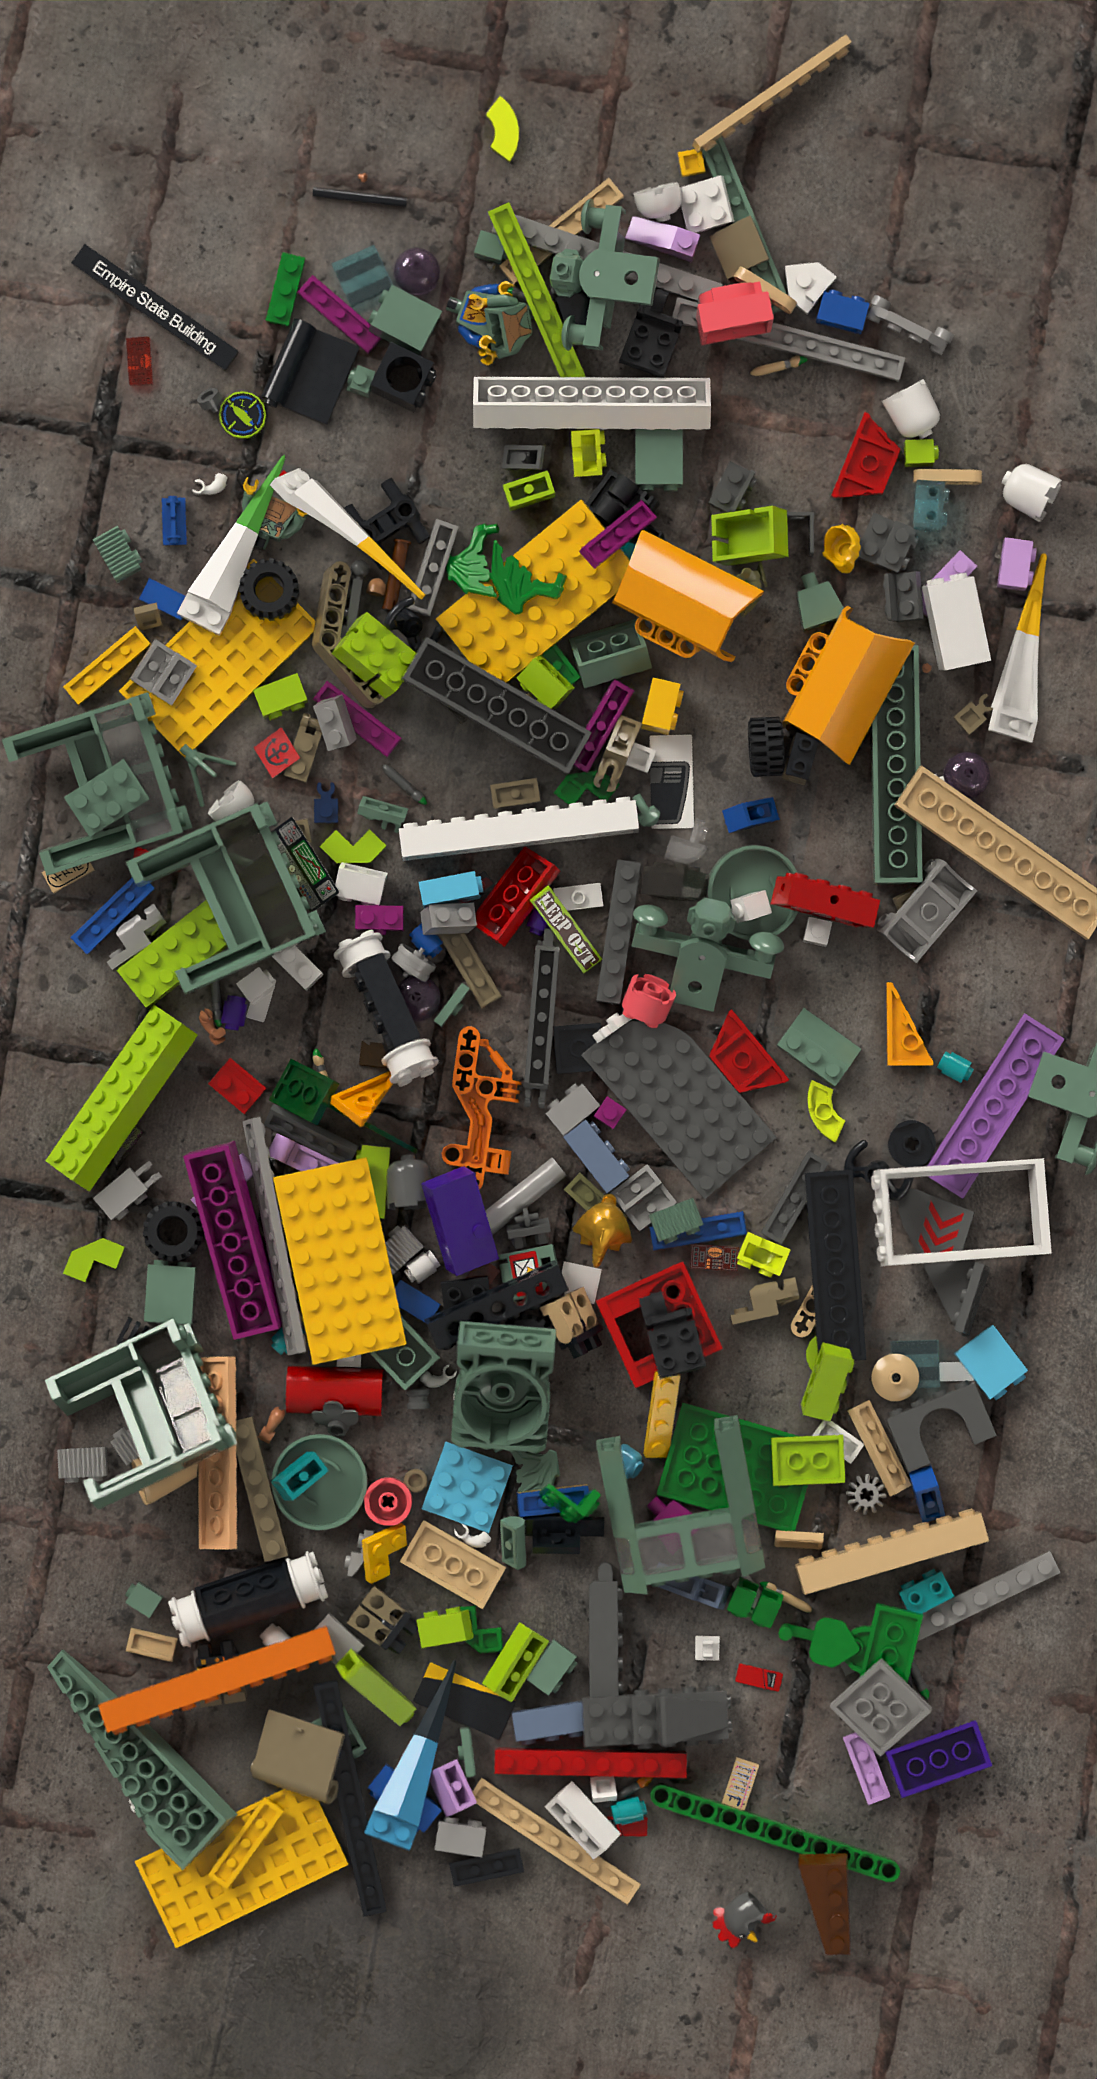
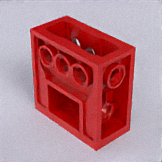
(627, 1299)

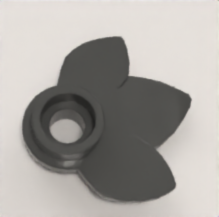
(335, 1418)

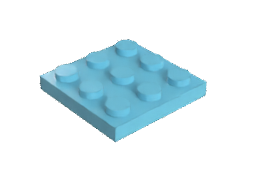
(467, 1487)

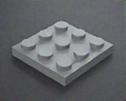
(880, 1707)

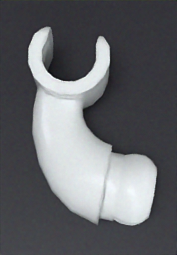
(214, 488)
(436, 1381)
(474, 1541)

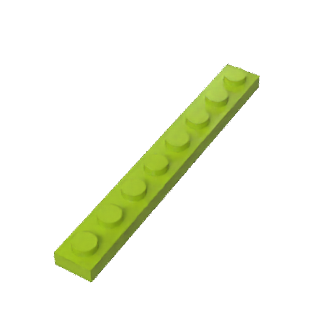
(534, 290)

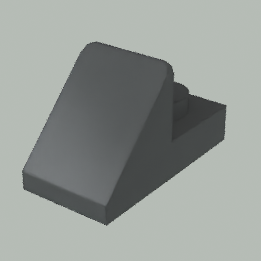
(523, 457)

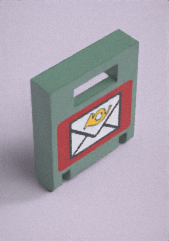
(523, 1262)

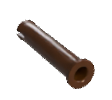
(393, 584)

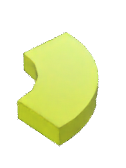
(505, 129)
(822, 1111)

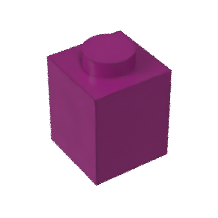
(610, 1113)

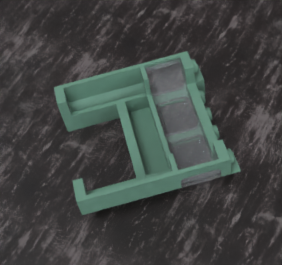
(94, 744)

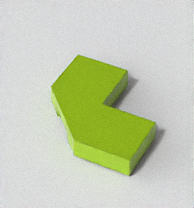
(362, 852)
(82, 1259)

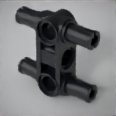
(389, 520)

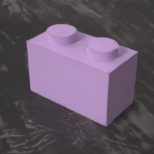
(1015, 564)
(451, 1788)

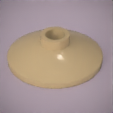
(886, 1368)

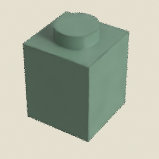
(489, 248)
(143, 1598)

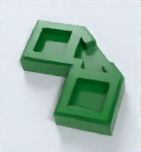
(577, 783)
(484, 1640)

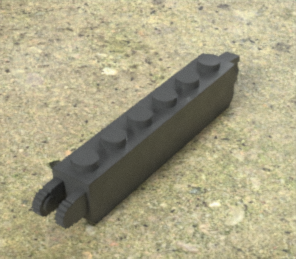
(541, 1017)
(604, 1634)

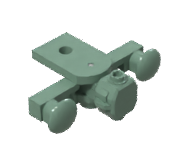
(601, 276)
(702, 953)
(1076, 1096)

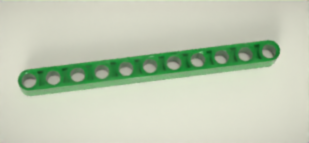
(765, 1824)

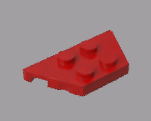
(867, 462)
(743, 1057)

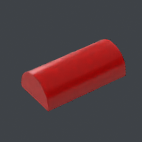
(510, 899)
(354, 1388)

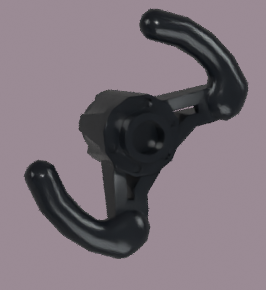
(408, 623)
(894, 1193)

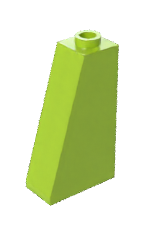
(375, 1687)

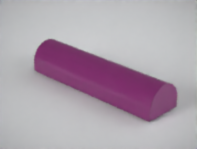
(603, 722)

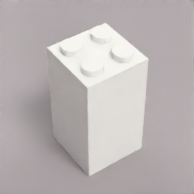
(956, 621)

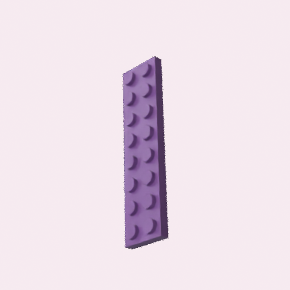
(994, 1103)

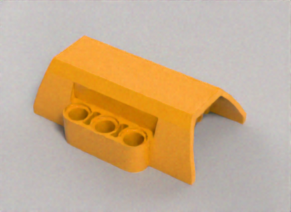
(682, 597)
(844, 684)

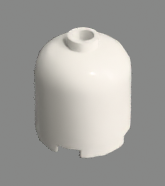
(913, 411)
(1030, 490)

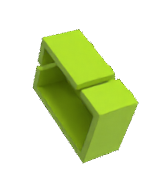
(750, 535)
(374, 650)

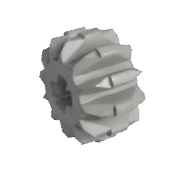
(868, 1486)

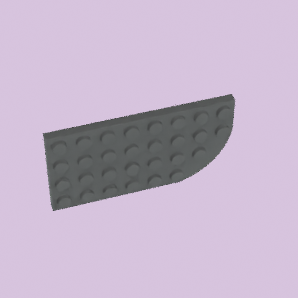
(680, 1101)

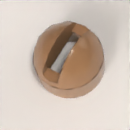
(376, 587)

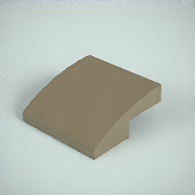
(739, 246)

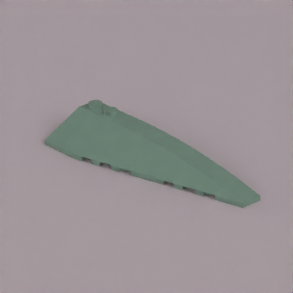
(165, 1790)

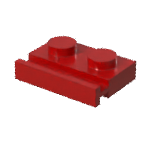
(237, 1086)

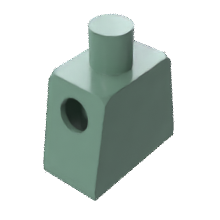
(817, 603)

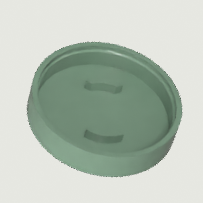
(749, 871)
(333, 1496)

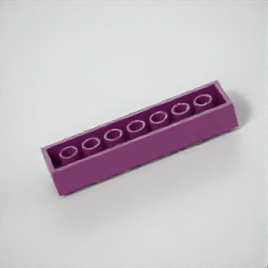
(233, 1239)

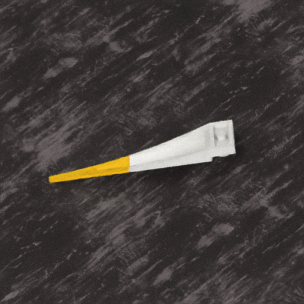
(315, 500)
(1016, 696)

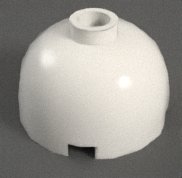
(659, 201)
(235, 799)

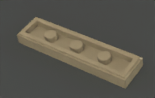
(471, 968)

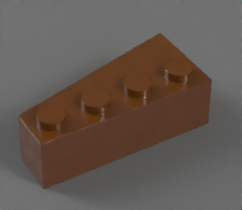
(828, 1893)

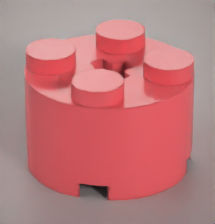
(648, 1000)
(388, 1515)

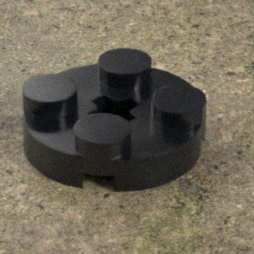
(918, 1132)

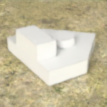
(807, 283)

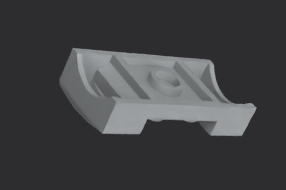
(926, 910)

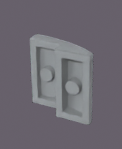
(163, 672)
(642, 1196)

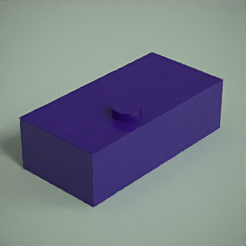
(460, 1220)
(938, 1759)

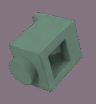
(360, 381)

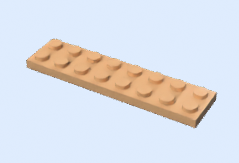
(218, 1473)

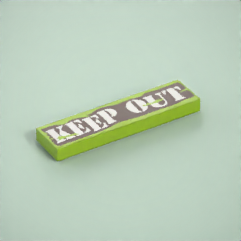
(565, 929)

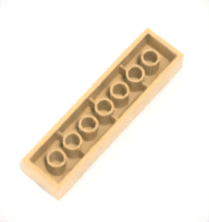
(891, 1552)

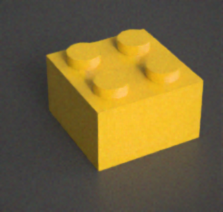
(660, 706)

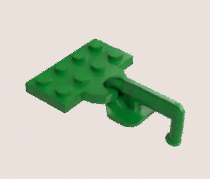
(890, 1637)

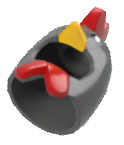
(740, 1919)

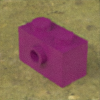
(379, 918)

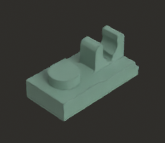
(376, 809)

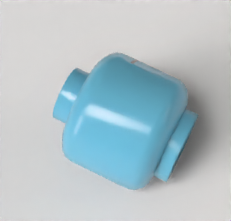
(632, 1461)

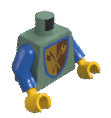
(472, 322)

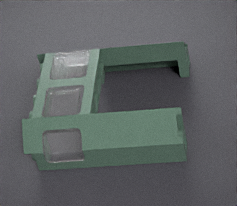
(687, 1543)

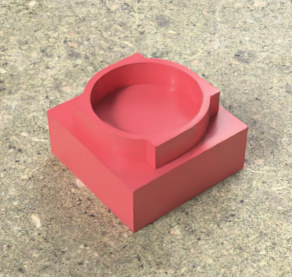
(733, 312)

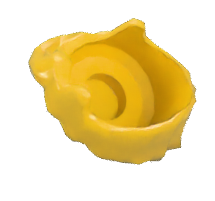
(842, 547)

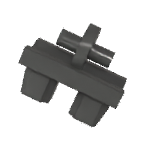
(528, 1225)

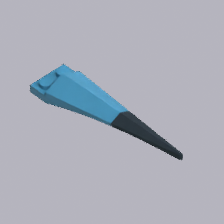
(402, 1801)

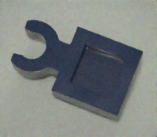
(325, 808)

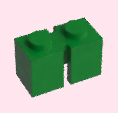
(765, 1609)

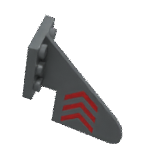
(944, 1227)

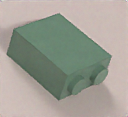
(404, 319)
(659, 459)
(170, 1292)

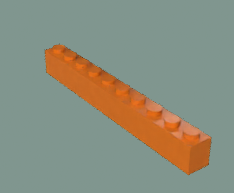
(216, 1679)

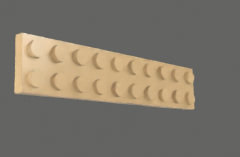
(1001, 851)

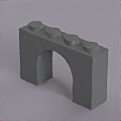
(906, 1424)

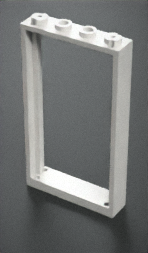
(1038, 1202)

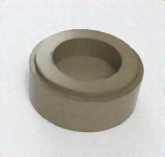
(416, 1480)

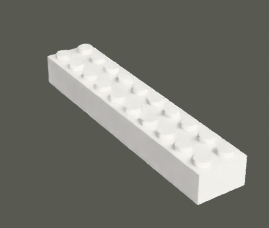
(591, 403)
(518, 830)

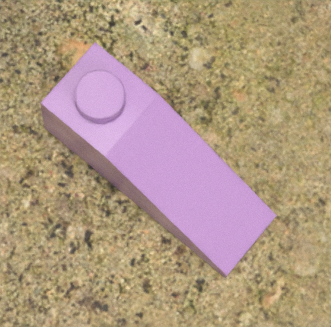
(663, 238)

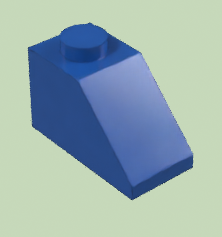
(750, 814)
(927, 1494)

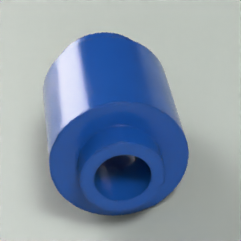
(429, 943)

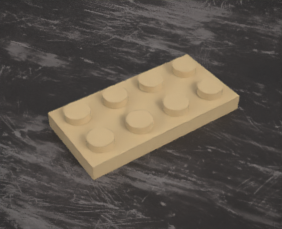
(453, 1564)

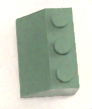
(610, 654)
(818, 1047)

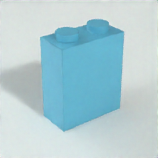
(451, 889)
(991, 1363)

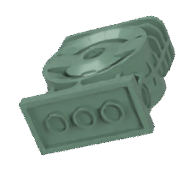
(509, 1358)

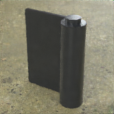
(310, 372)

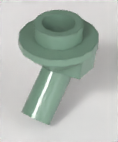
(648, 815)

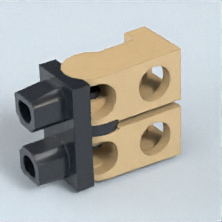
(574, 1322)

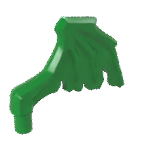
(469, 567)
(515, 583)

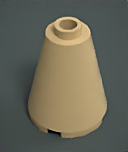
(167, 1485)

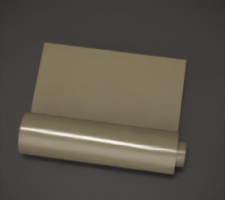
(298, 1756)

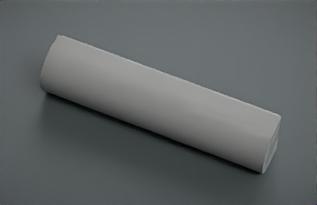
(433, 566)
(524, 1194)

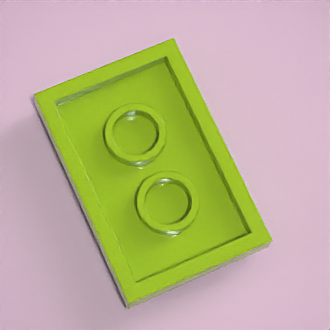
(808, 1460)

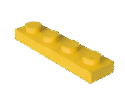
(107, 665)
(661, 1416)
(245, 1842)

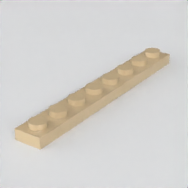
(780, 89)
(554, 1841)

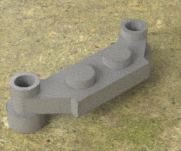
(937, 340)

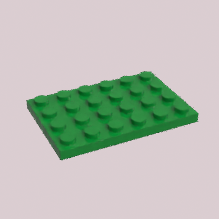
(696, 1475)

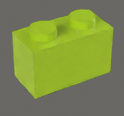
(529, 490)
(545, 682)
(281, 696)
(444, 1628)

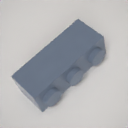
(597, 1155)
(548, 1722)

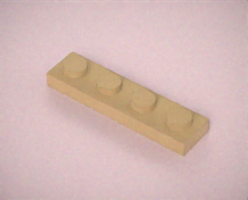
(879, 1447)

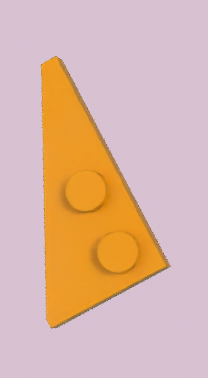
(903, 1040)
(362, 1099)

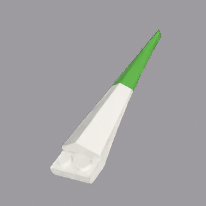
(217, 586)

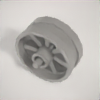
(413, 962)

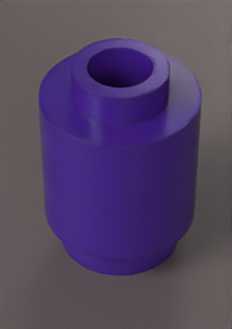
(536, 923)
(234, 1012)

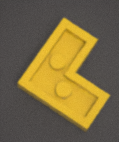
(378, 1547)

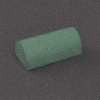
(513, 1541)

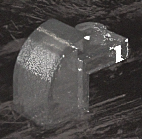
(687, 851)

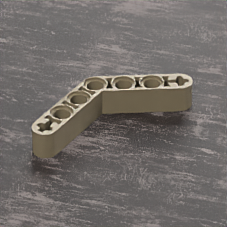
(333, 631)

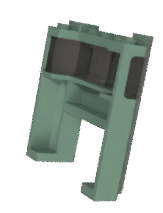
(244, 887)
(162, 1402)

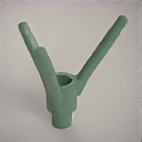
(196, 758)

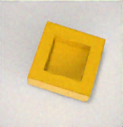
(691, 163)

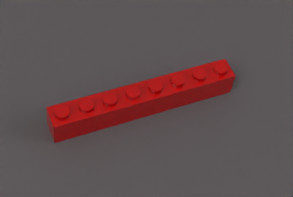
(591, 1762)

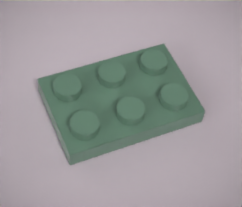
(106, 797)

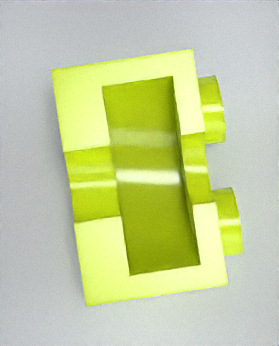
(587, 452)
(762, 1254)

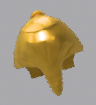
(603, 1228)

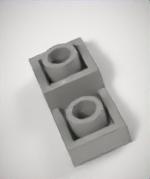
(354, 1561)

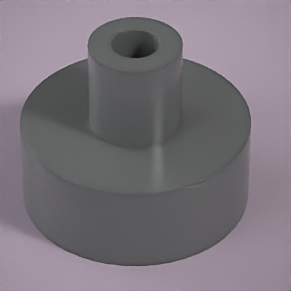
(210, 400)

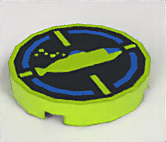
(242, 415)

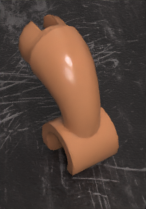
(206, 1021)
(274, 1420)

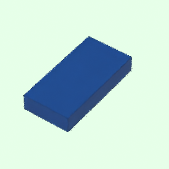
(166, 598)
(415, 1301)

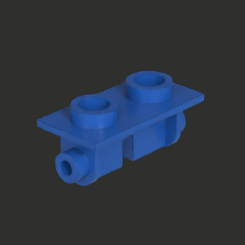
(174, 521)

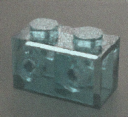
(929, 506)

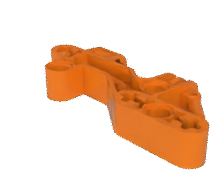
(475, 1103)

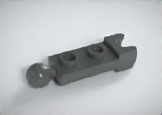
(359, 570)

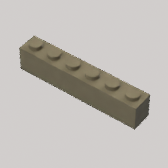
(259, 1491)

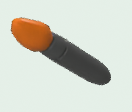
(629, 1790)

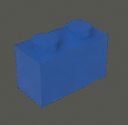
(842, 312)

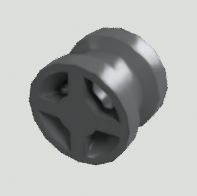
(418, 1399)

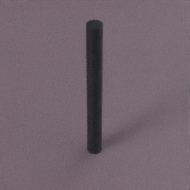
(359, 197)

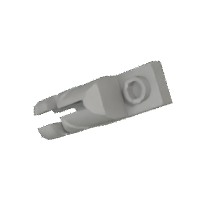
(134, 936)

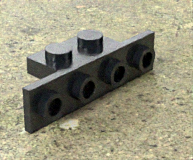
(559, 1536)

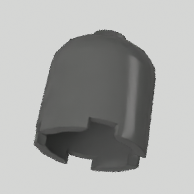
(405, 1181)

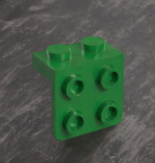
(567, 1508)

